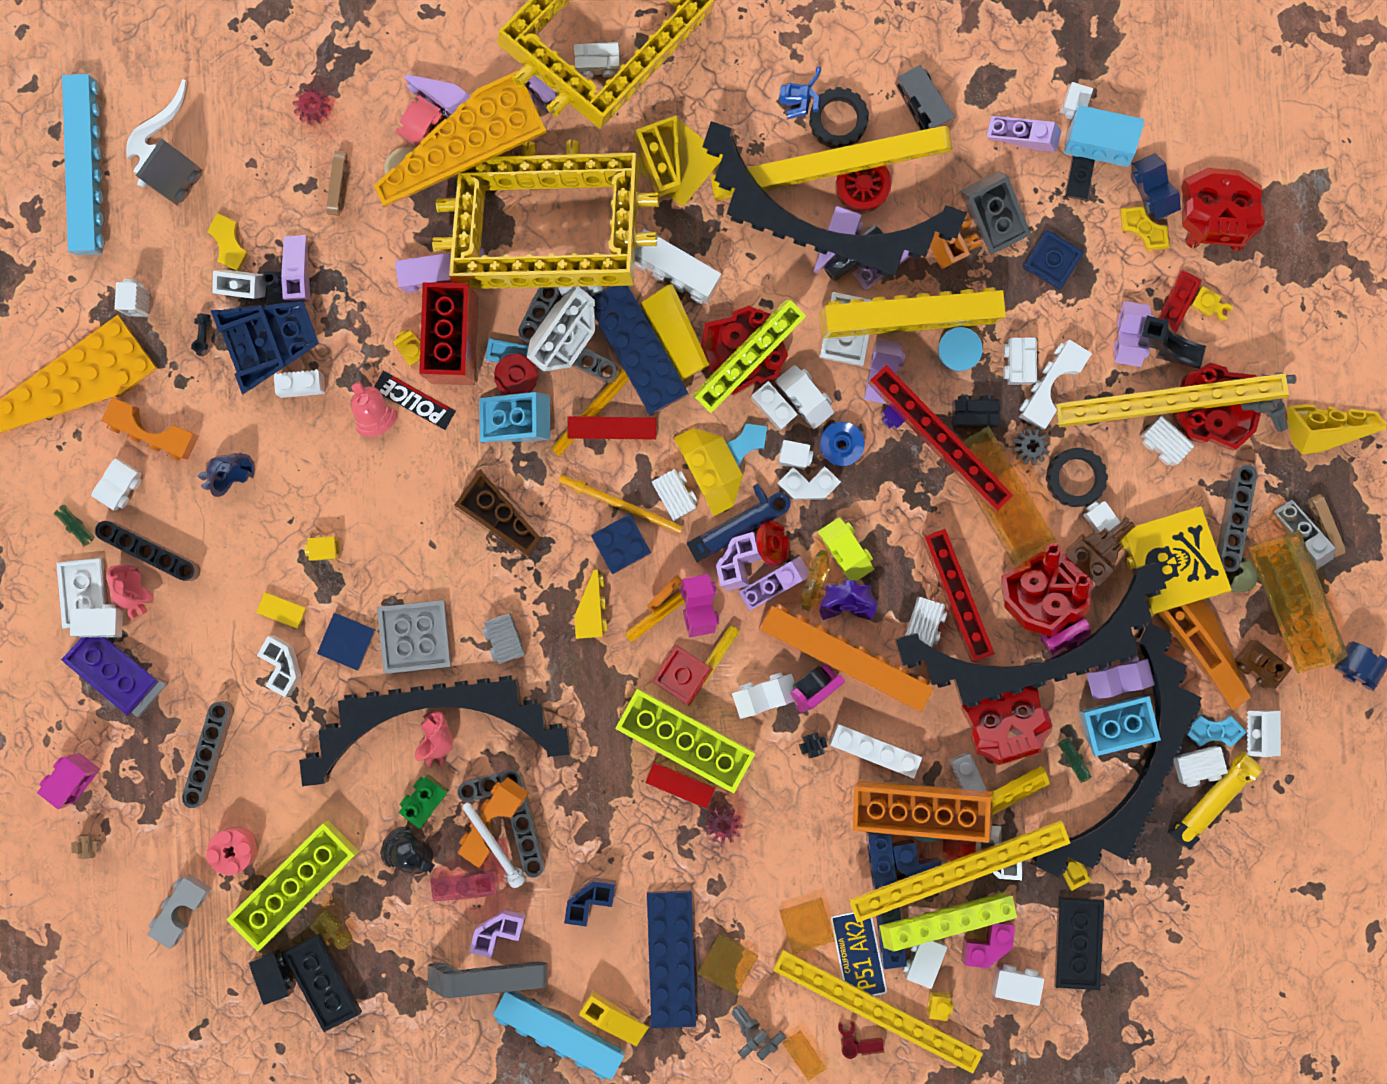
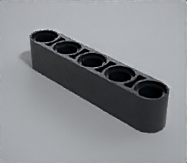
(137, 548)

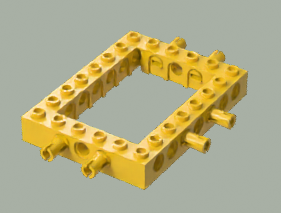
(521, 41)
(546, 172)

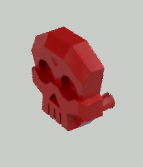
(1222, 219)
(720, 346)
(1235, 423)
(1033, 604)
(993, 739)

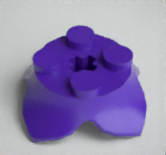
(848, 597)

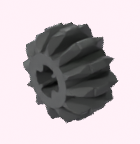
(1036, 453)

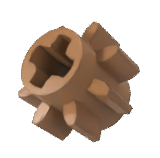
(86, 846)

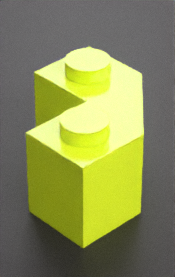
(846, 550)

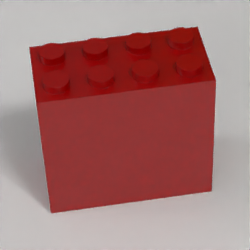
(448, 333)

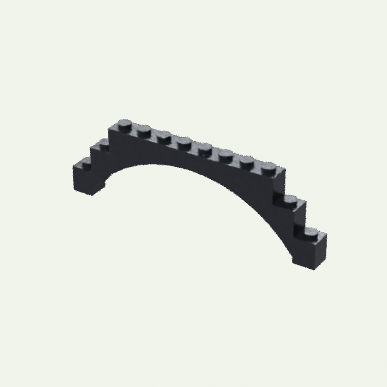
(755, 206)
(1107, 644)
(364, 713)
(1173, 717)

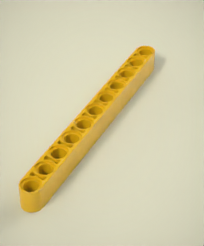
(846, 160)

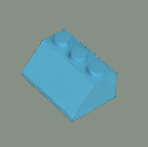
(1103, 136)
(1119, 725)

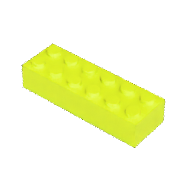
(685, 740)
(292, 885)

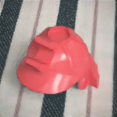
(371, 411)
(126, 589)
(437, 739)

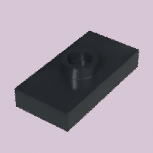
(1079, 178)

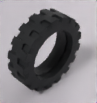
(853, 100)
(1099, 482)

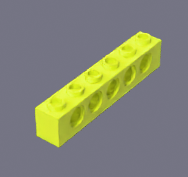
(749, 355)
(948, 921)

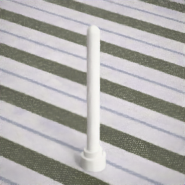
(515, 876)

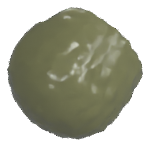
(1244, 577)

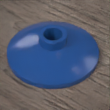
(842, 432)

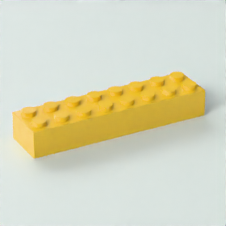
(912, 314)

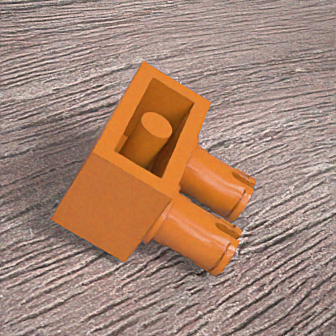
(953, 251)

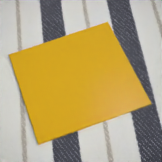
(693, 161)

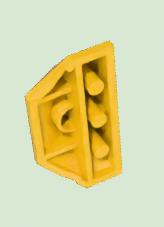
(711, 467)

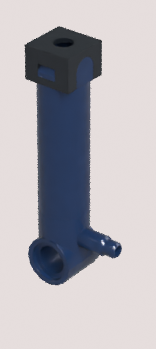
(741, 524)

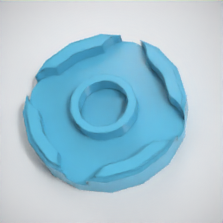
(960, 349)

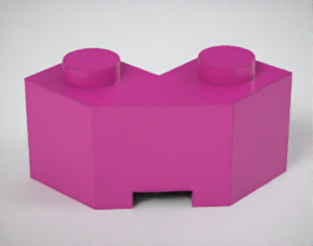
(698, 610)
(985, 953)

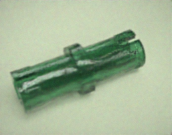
(74, 525)
(1074, 760)

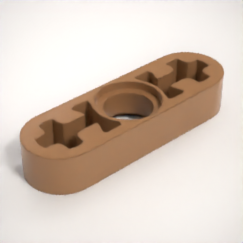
(337, 183)
(1326, 523)

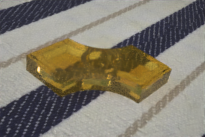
(812, 590)

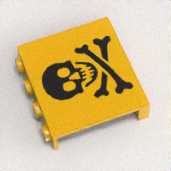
(1185, 556)

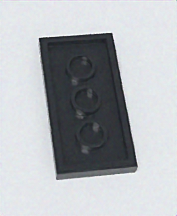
(1079, 943)
(322, 982)

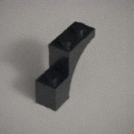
(1171, 346)

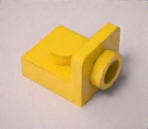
(409, 346)

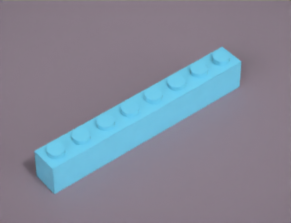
(82, 164)

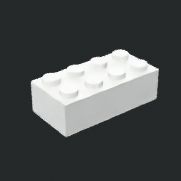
(679, 269)

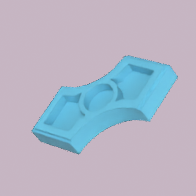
(750, 439)
(1226, 731)

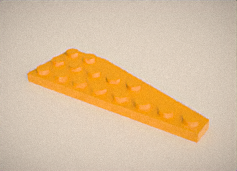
(481, 128)
(88, 373)

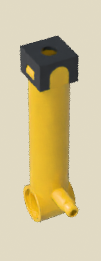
(1242, 771)

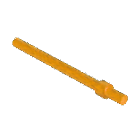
(580, 487)

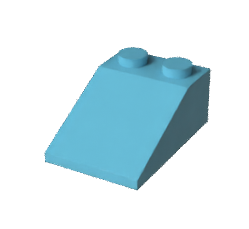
(515, 418)

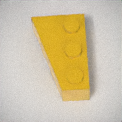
(659, 153)

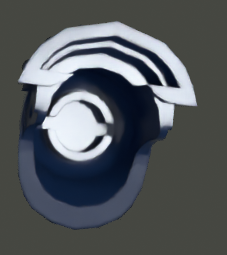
(226, 470)

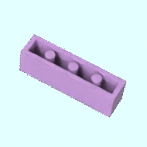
(415, 271)

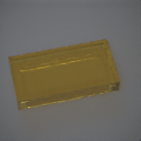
(804, 1055)

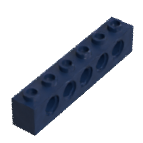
(883, 874)

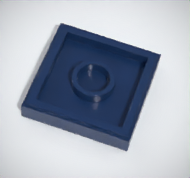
(1053, 259)
(346, 641)

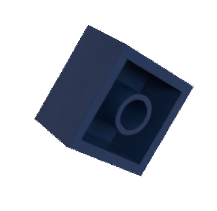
(621, 544)

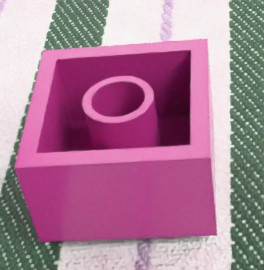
(68, 780)

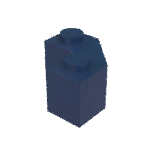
(1156, 191)
(907, 860)
(595, 892)

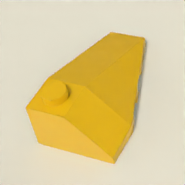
(1321, 429)

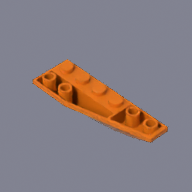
(1204, 641)

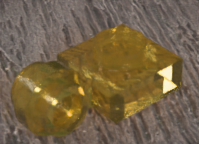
(328, 927)

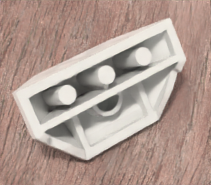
(563, 332)

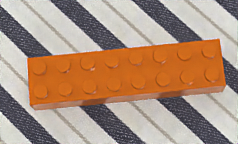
(845, 658)

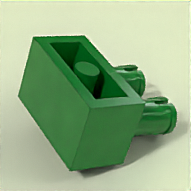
(423, 800)

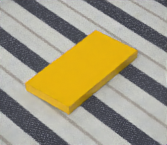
(674, 331)

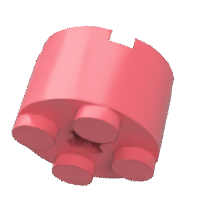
(419, 120)
(244, 848)

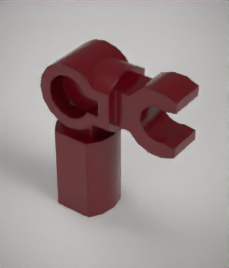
(851, 1048)

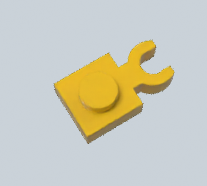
(1208, 303)

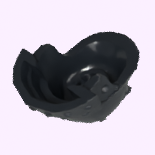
(406, 852)

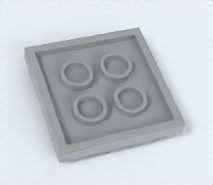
(414, 636)

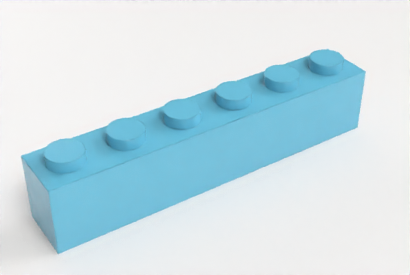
(559, 1033)

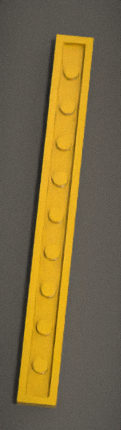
(1172, 400)
(959, 871)
(877, 1011)

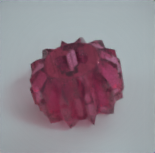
(312, 97)
(717, 829)

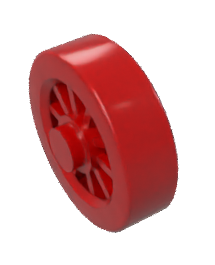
(864, 185)

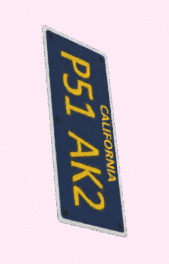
(859, 953)

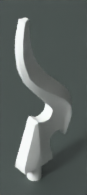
(137, 140)

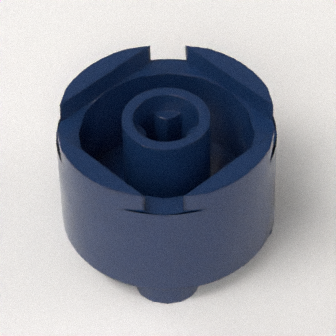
(1362, 666)

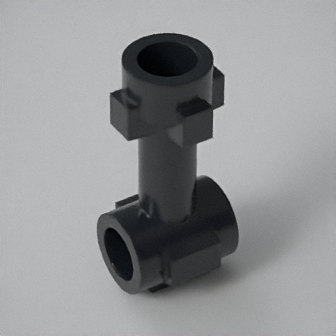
(200, 345)

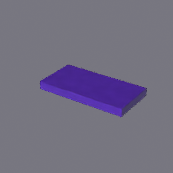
(110, 672)

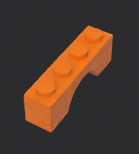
(126, 418)
(505, 802)

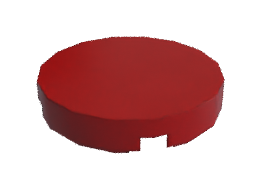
(516, 374)
(772, 543)

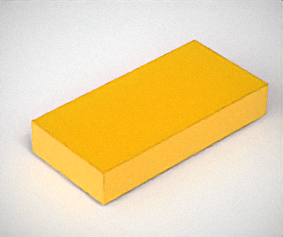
(281, 610)

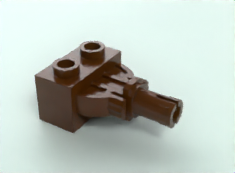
(1096, 553)
(1262, 664)

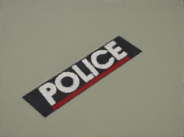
(414, 400)

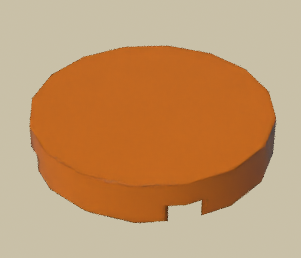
(664, 593)

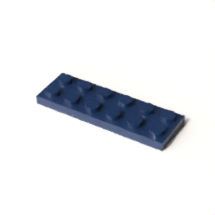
(638, 349)
(671, 959)

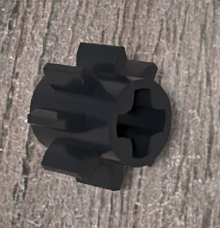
(813, 745)

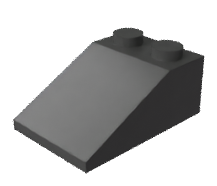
(169, 172)
(996, 211)

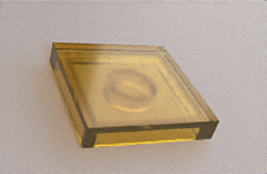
(807, 925)
(727, 964)

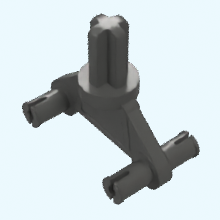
(1272, 408)
(755, 1037)

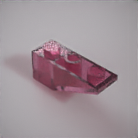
(465, 885)

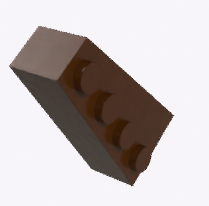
(495, 514)

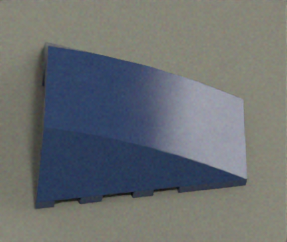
(264, 339)

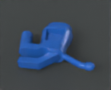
(800, 94)

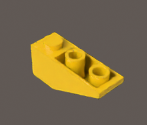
(589, 612)
(612, 1019)

